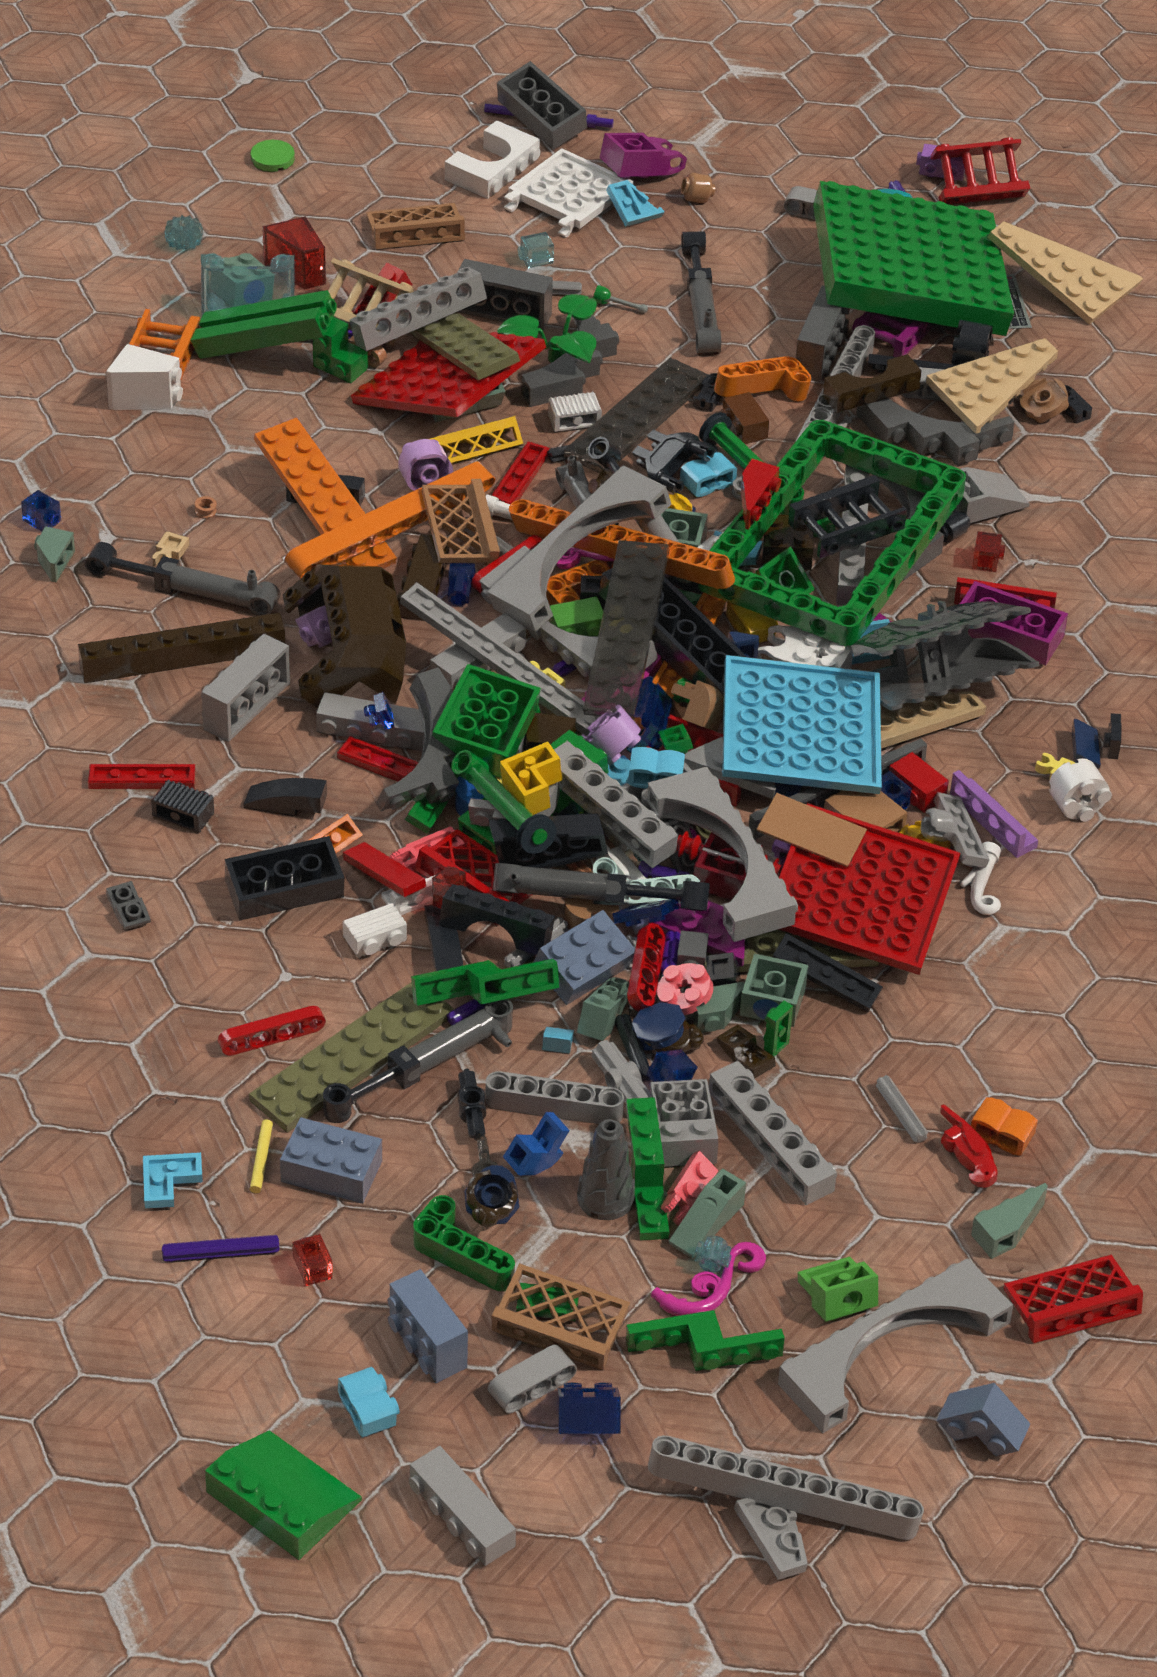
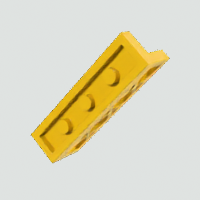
(478, 432)

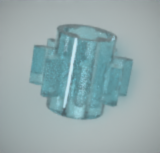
(713, 1254)

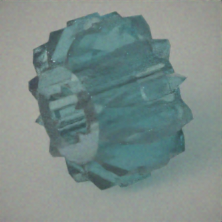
(183, 232)

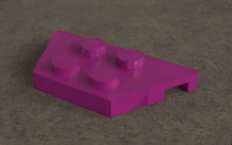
(705, 922)

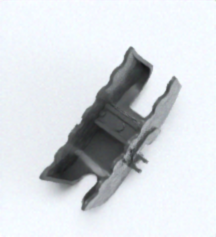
(945, 651)

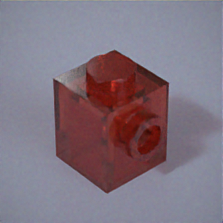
(988, 551)

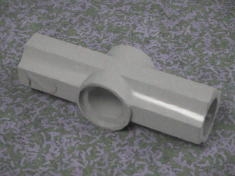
(619, 1072)

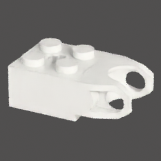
(806, 649)

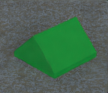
(786, 571)

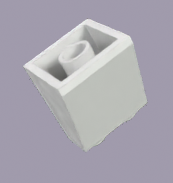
(143, 380)

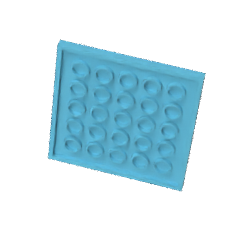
(802, 724)

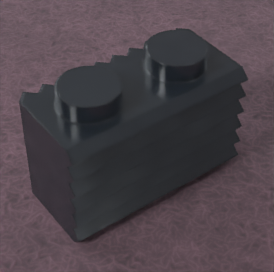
(183, 805)

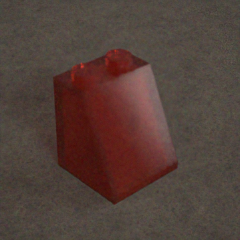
(297, 239)

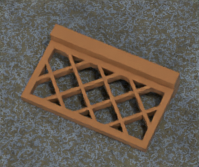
(423, 230)
(478, 522)
(544, 1334)

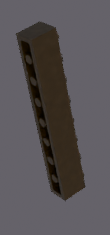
(174, 648)

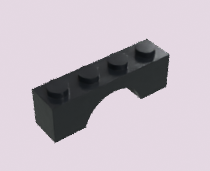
(526, 926)

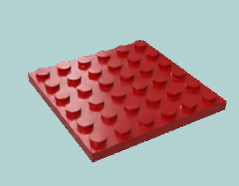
(434, 385)
(879, 903)

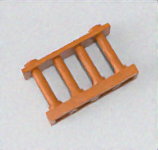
(182, 346)

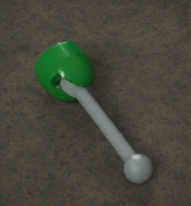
(603, 296)

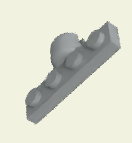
(954, 824)

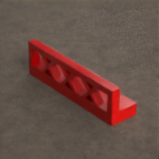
(1043, 597)

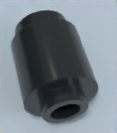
(955, 526)

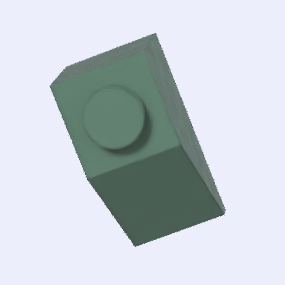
(54, 551)
(720, 1008)

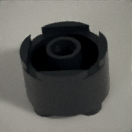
(972, 342)

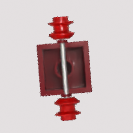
(717, 864)

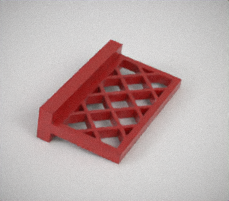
(431, 863)
(1079, 1312)

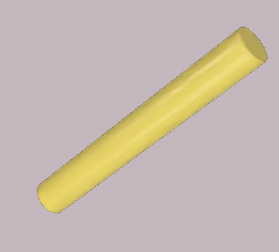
(261, 1156)

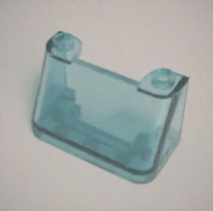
(244, 285)

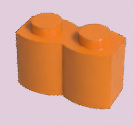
(1004, 1126)

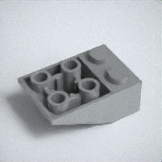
(989, 495)
(685, 1120)

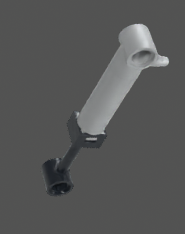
(608, 457)

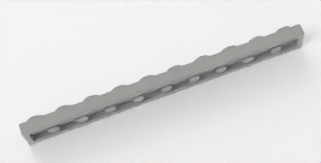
(494, 654)

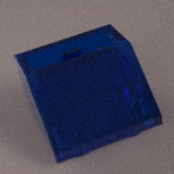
(589, 1409)

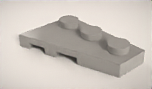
(775, 1536)

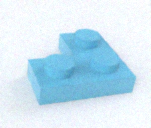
(165, 1170)

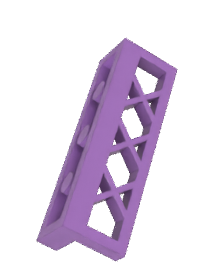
(992, 816)

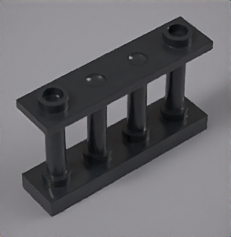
(842, 499)

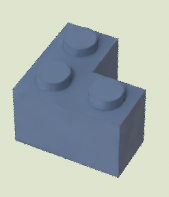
(985, 1414)

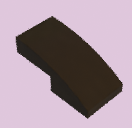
(742, 1047)

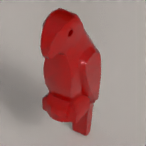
(969, 1149)

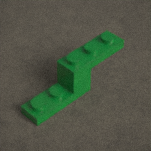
(485, 982)
(647, 1168)
(704, 1340)

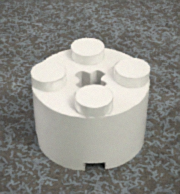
(1079, 789)

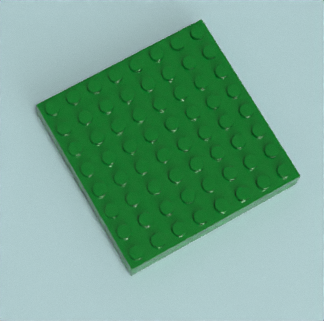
(910, 257)

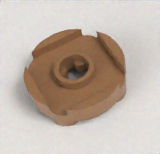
(1044, 410)

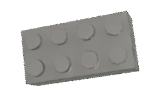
(245, 687)

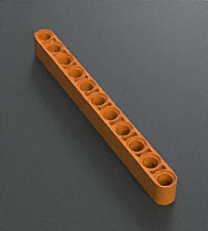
(379, 524)
(683, 560)

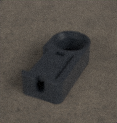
(707, 397)
(1078, 407)

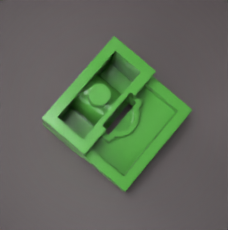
(840, 1288)

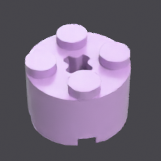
(423, 463)
(613, 733)

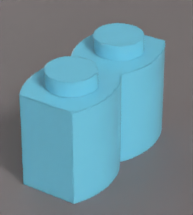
(706, 477)
(652, 765)
(367, 1401)

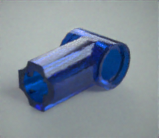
(460, 583)

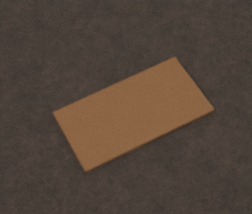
(811, 830)

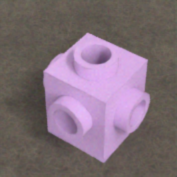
(315, 627)

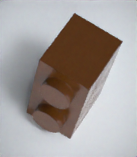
(747, 418)

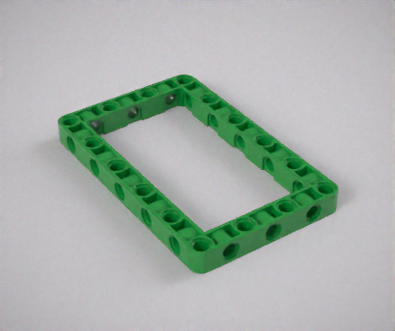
(842, 624)

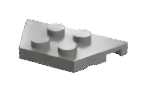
(711, 756)

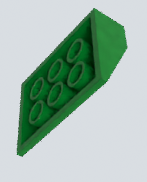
(487, 716)
(280, 1492)

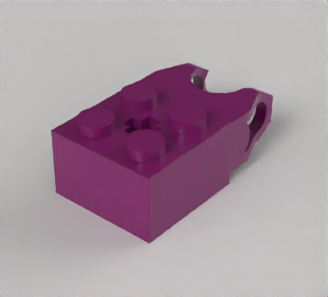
(639, 155)

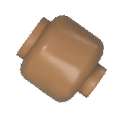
(697, 188)

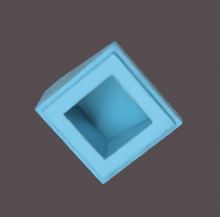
(557, 1040)

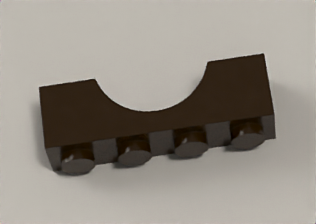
(848, 392)

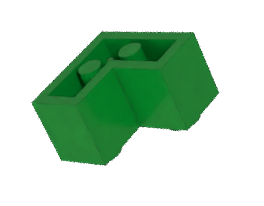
(337, 355)

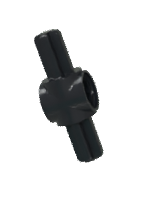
(471, 1104)

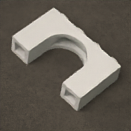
(489, 177)

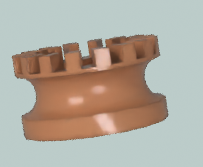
(205, 512)

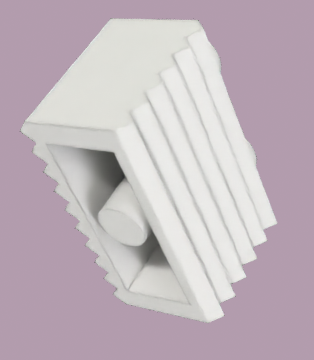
(574, 411)
(375, 930)

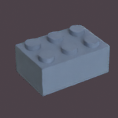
(587, 956)
(331, 1160)
(428, 1326)

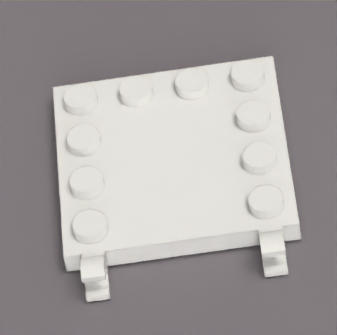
(565, 189)

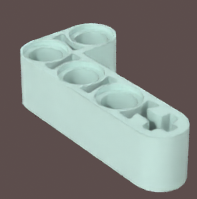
(673, 882)

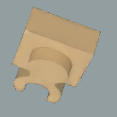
(170, 546)

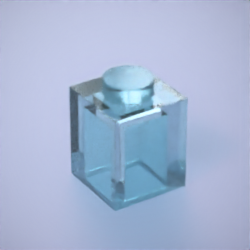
(536, 250)

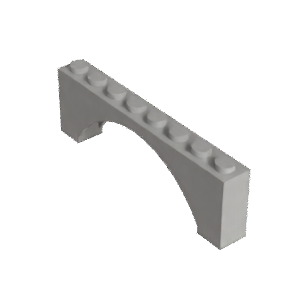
(621, 498)
(572, 647)
(699, 800)
(954, 1297)

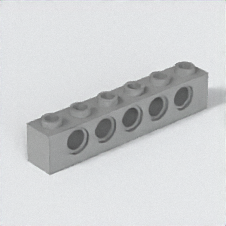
(470, 292)
(616, 808)
(772, 1132)

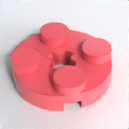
(685, 975)

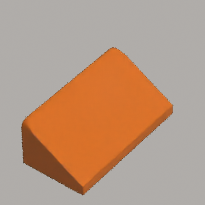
(341, 833)

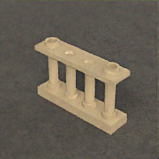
(346, 268)

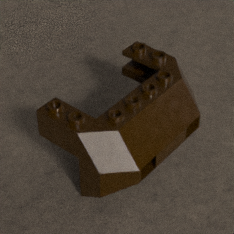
(362, 626)

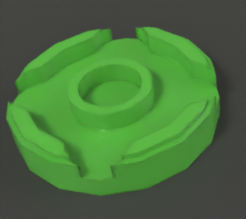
(272, 154)

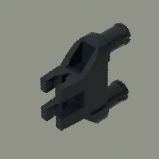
(669, 455)

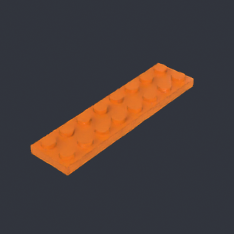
(316, 485)

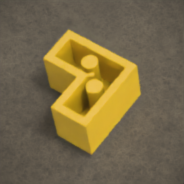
(531, 774)

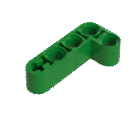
(439, 1239)

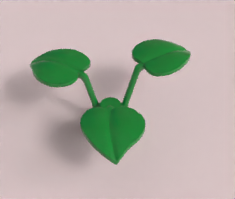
(578, 344)

